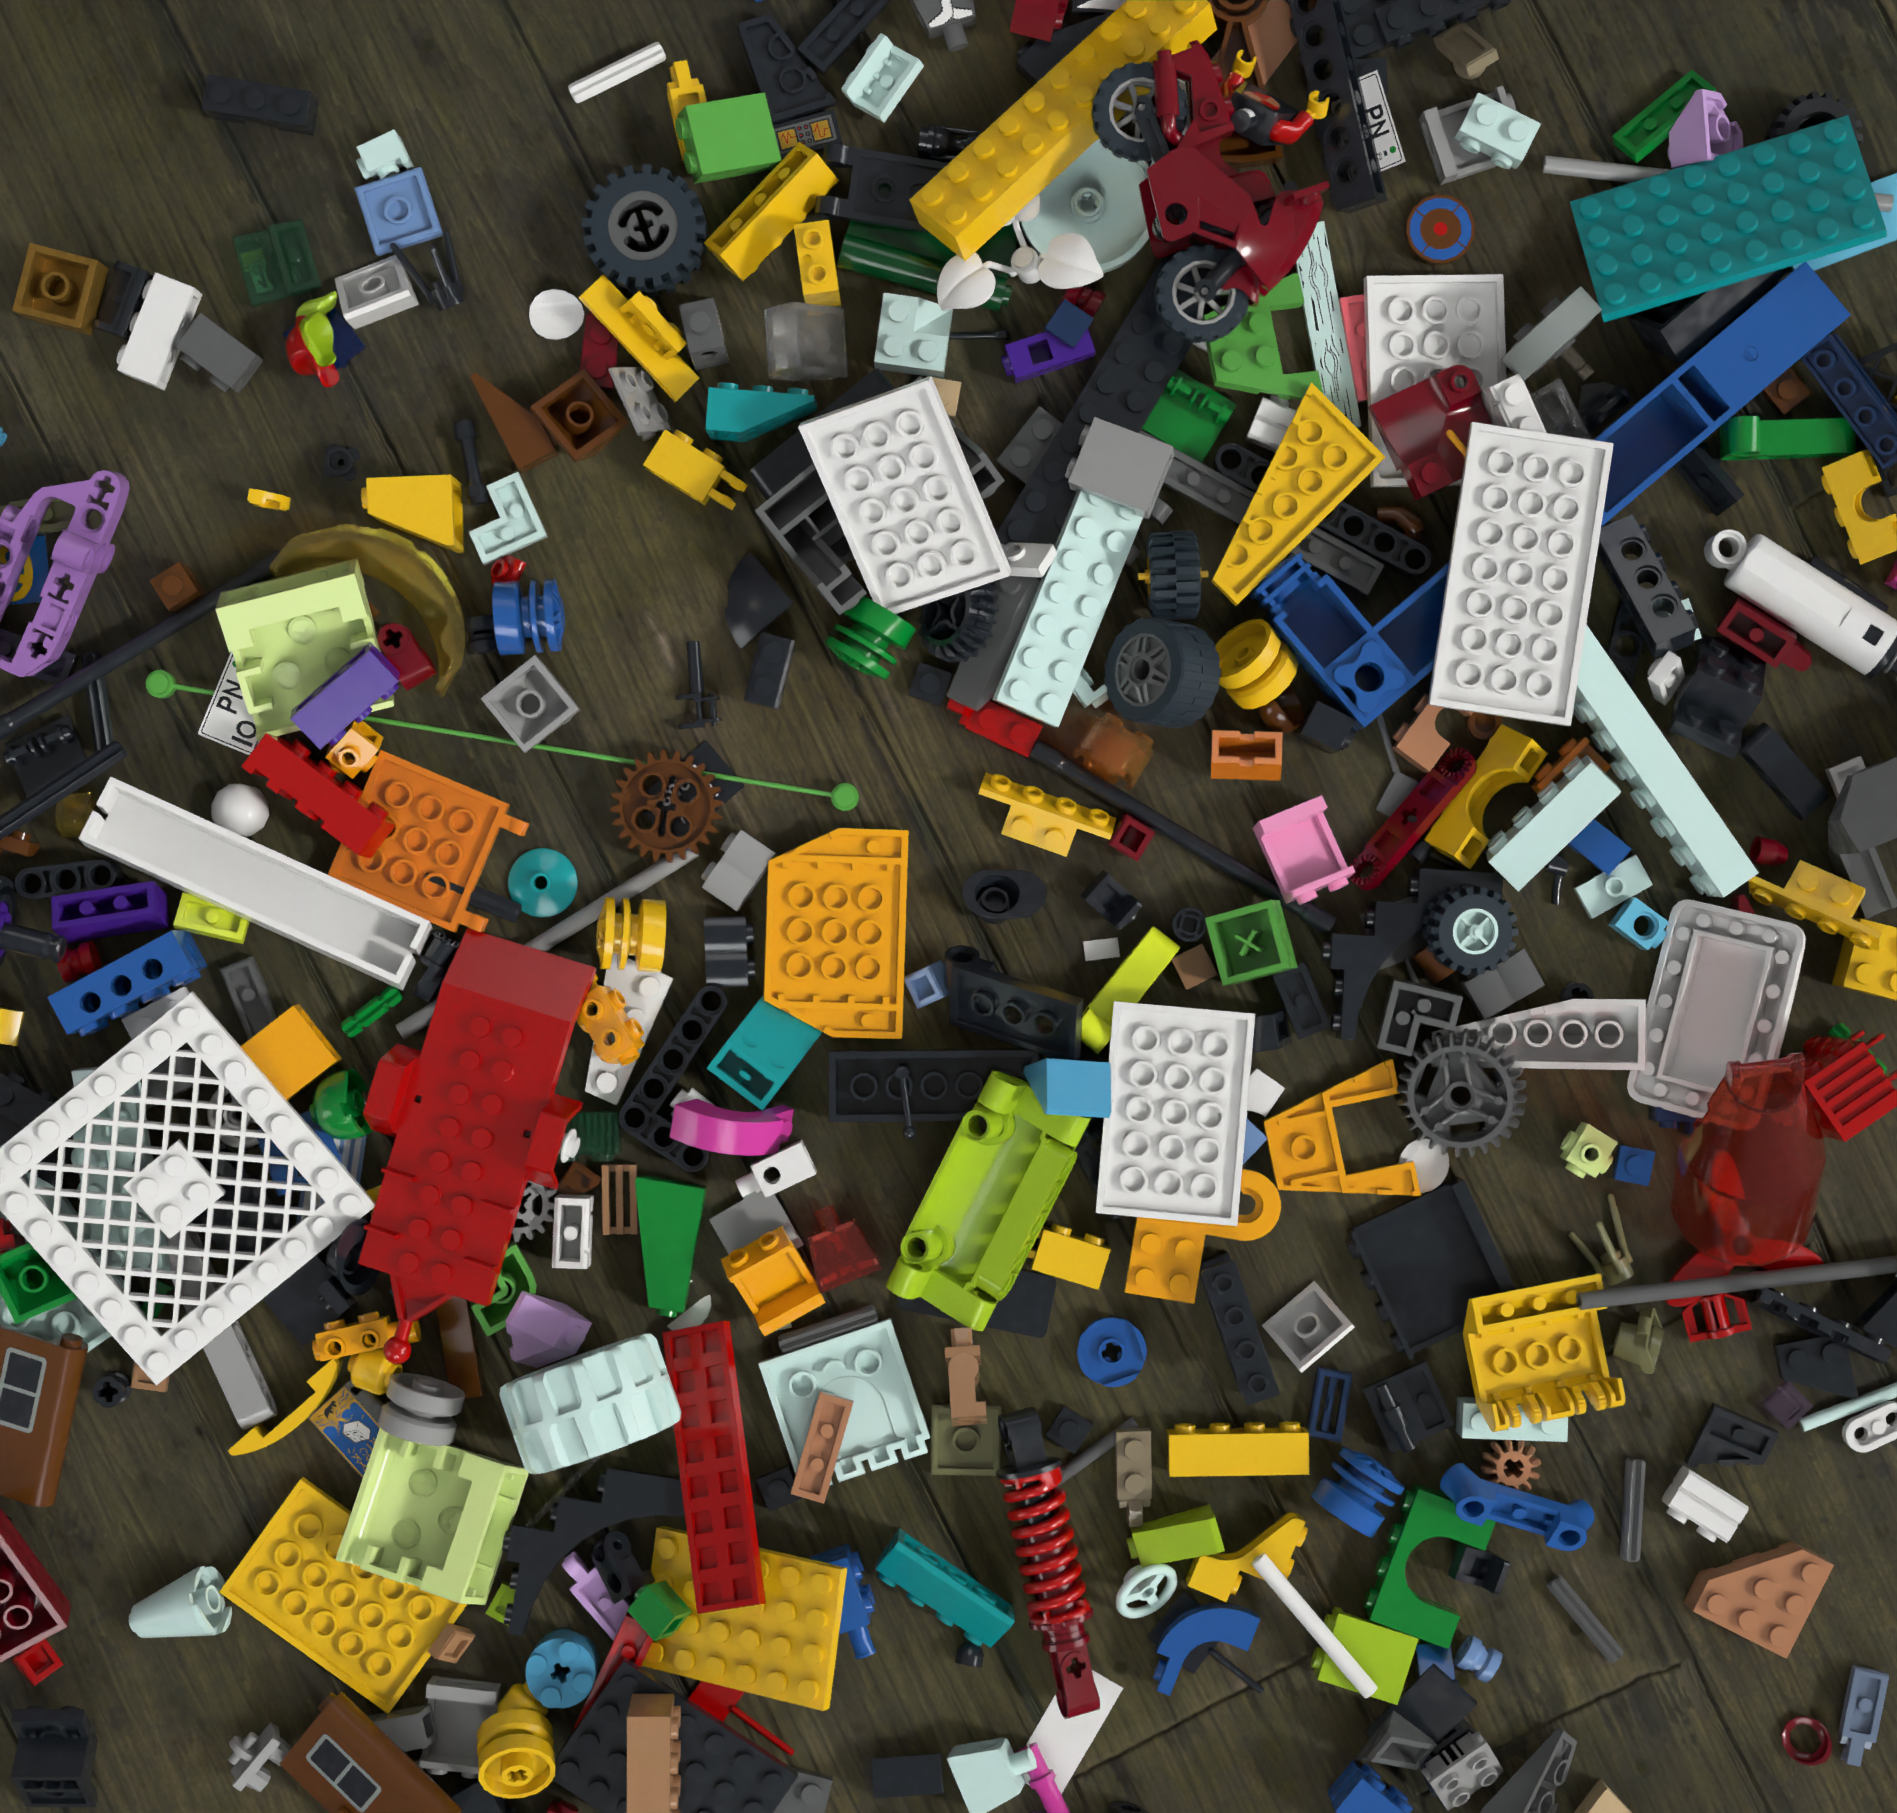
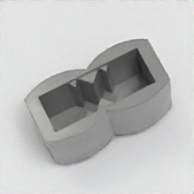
(738, 869)

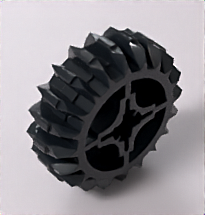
(959, 623)

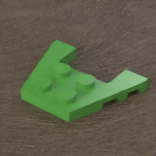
(1250, 355)

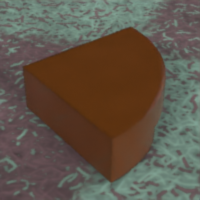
(578, 1179)

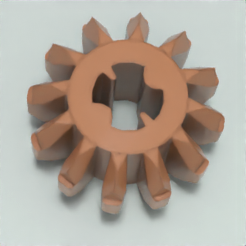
(1515, 1452)

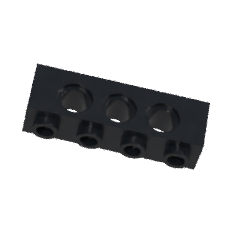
(1659, 633)

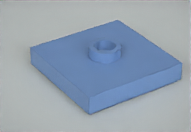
(399, 211)

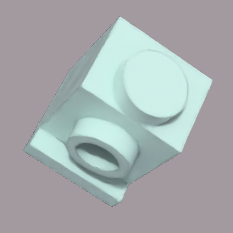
(383, 156)

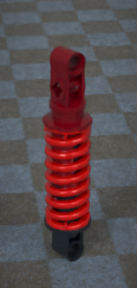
(1050, 1556)

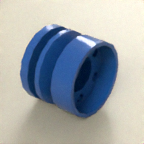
(528, 616)
(1357, 1491)

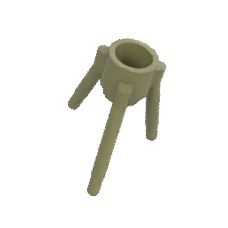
(1615, 1262)

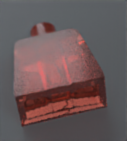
(840, 1250)

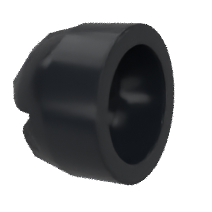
(969, 1654)

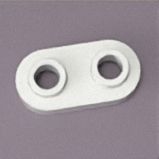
(1875, 1428)

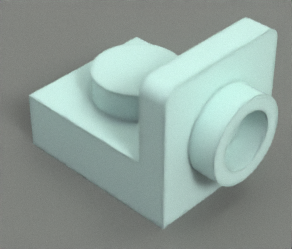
(1085, 693)

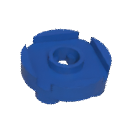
(1102, 1369)

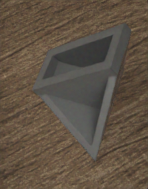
(1397, 1744)

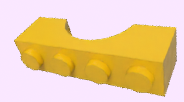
(1505, 761)

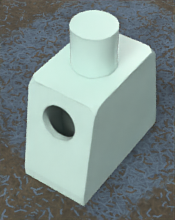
(989, 1772)

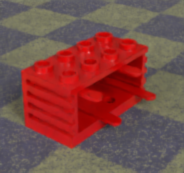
(1846, 1084)

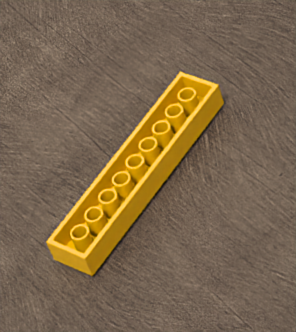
(1049, 124)

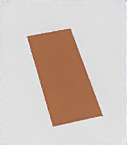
(1272, 36)

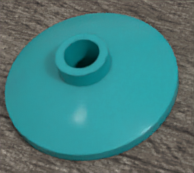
(560, 887)

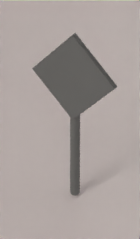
(1400, 784)

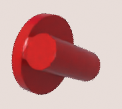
(507, 569)

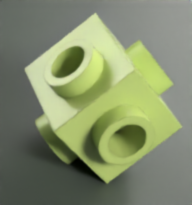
(1599, 1153)

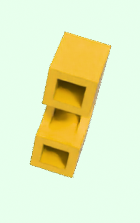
(1847, 482)

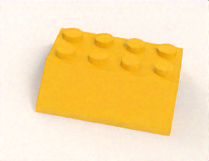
(1538, 1353)

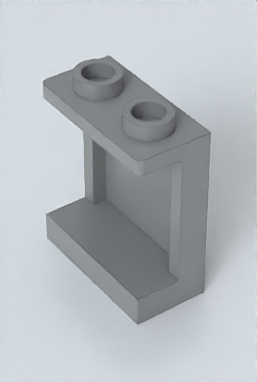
(1447, 155)
(1120, 466)
(458, 1712)

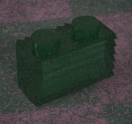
(598, 1134)

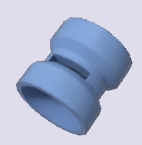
(1476, 1657)

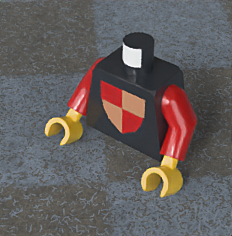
(1264, 116)

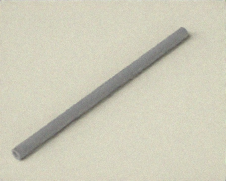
(1633, 173)
(570, 925)

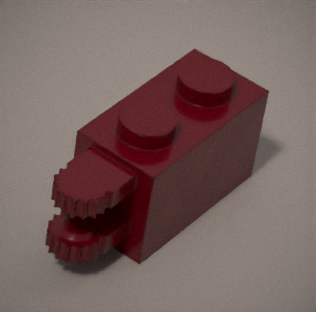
(1763, 635)

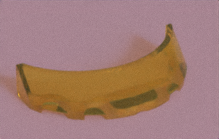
(398, 565)

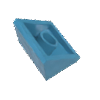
(1071, 1087)

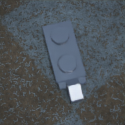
(1861, 1712)

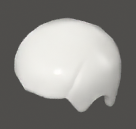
(240, 809)

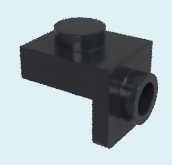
(1111, 900)
(1479, 1568)

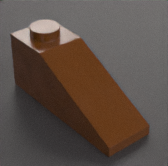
(520, 429)

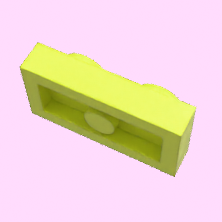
(209, 920)

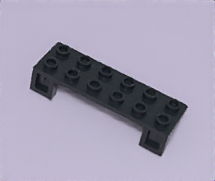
(310, 1293)

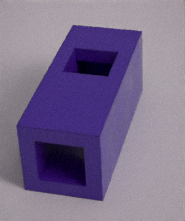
(1043, 355)

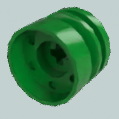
(870, 637)

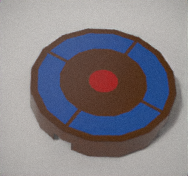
(1439, 229)

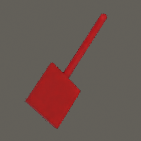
(721, 1700)

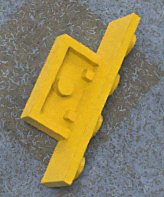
(643, 334)
(1044, 818)
(1821, 899)

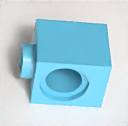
(1624, 924)

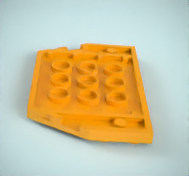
(839, 932)

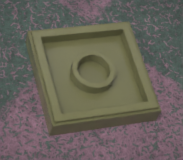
(966, 1448)

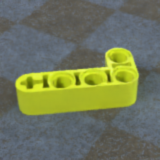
(1126, 985)

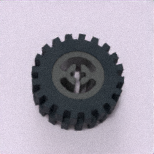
(680, 216)

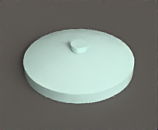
(1095, 200)

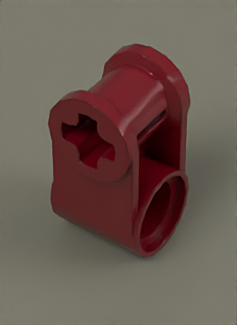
(408, 658)

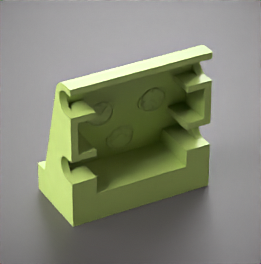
(294, 637)
(433, 1517)

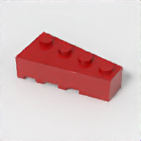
(320, 793)

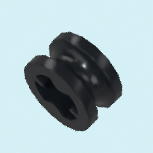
(1566, 992)

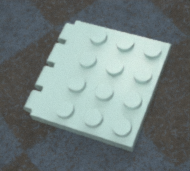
(859, 1367)

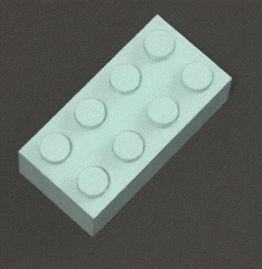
(1552, 822)

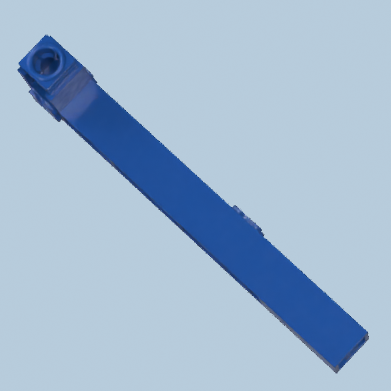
(1372, 666)

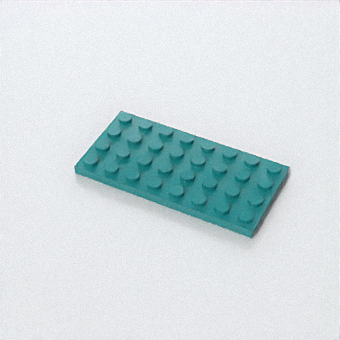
(1727, 219)

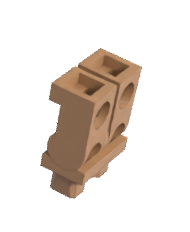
(963, 1371)

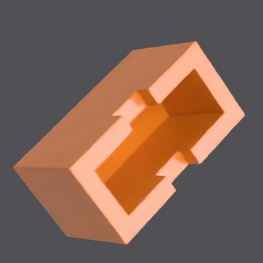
(1246, 755)

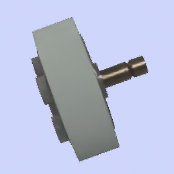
(1553, 336)

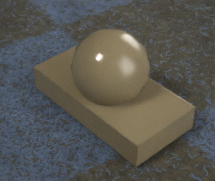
(1466, 50)

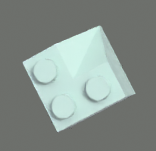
(912, 336)

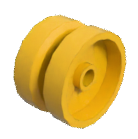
(1255, 664)
(515, 1753)

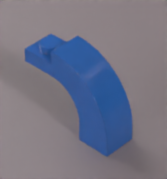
(1200, 1625)

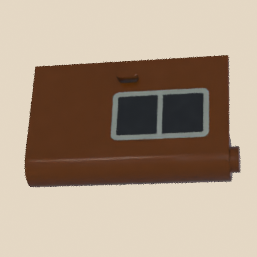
(36, 1411)
(358, 1768)

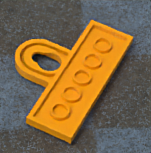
(1169, 1252)

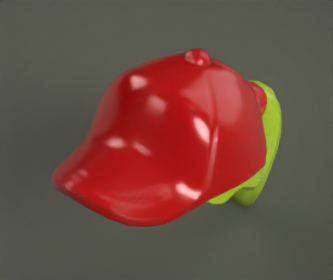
(311, 341)

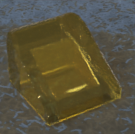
(73, 814)

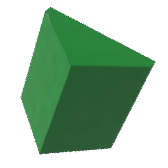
(30, 1283)

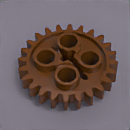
(698, 812)

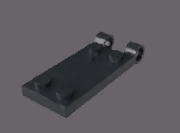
(869, 171)

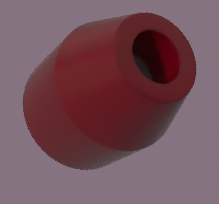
(1767, 852)

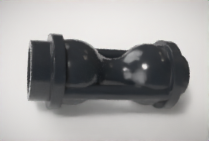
(938, 142)

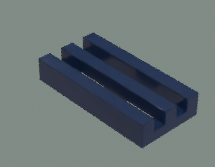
(1333, 1374)

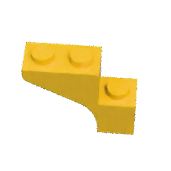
(1219, 1572)

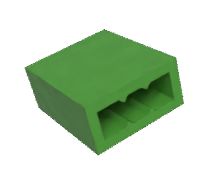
(728, 138)

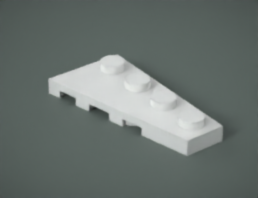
(644, 999)

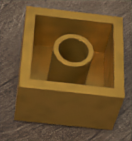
(60, 289)

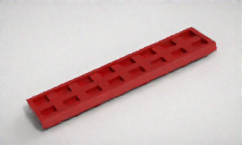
(714, 1468)

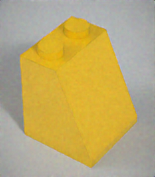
(420, 506)

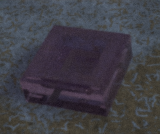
(1787, 1405)

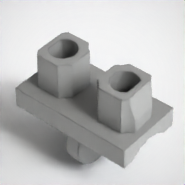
(252, 1753)

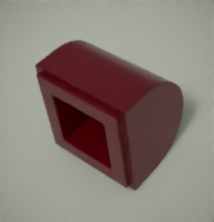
(1130, 837)

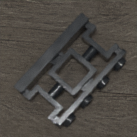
(1237, 1328)

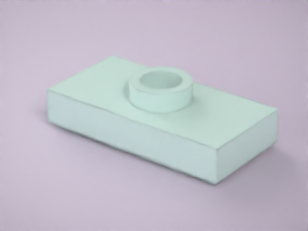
(1608, 891)

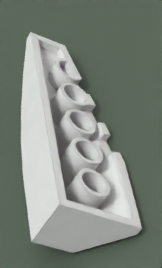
(1568, 1035)

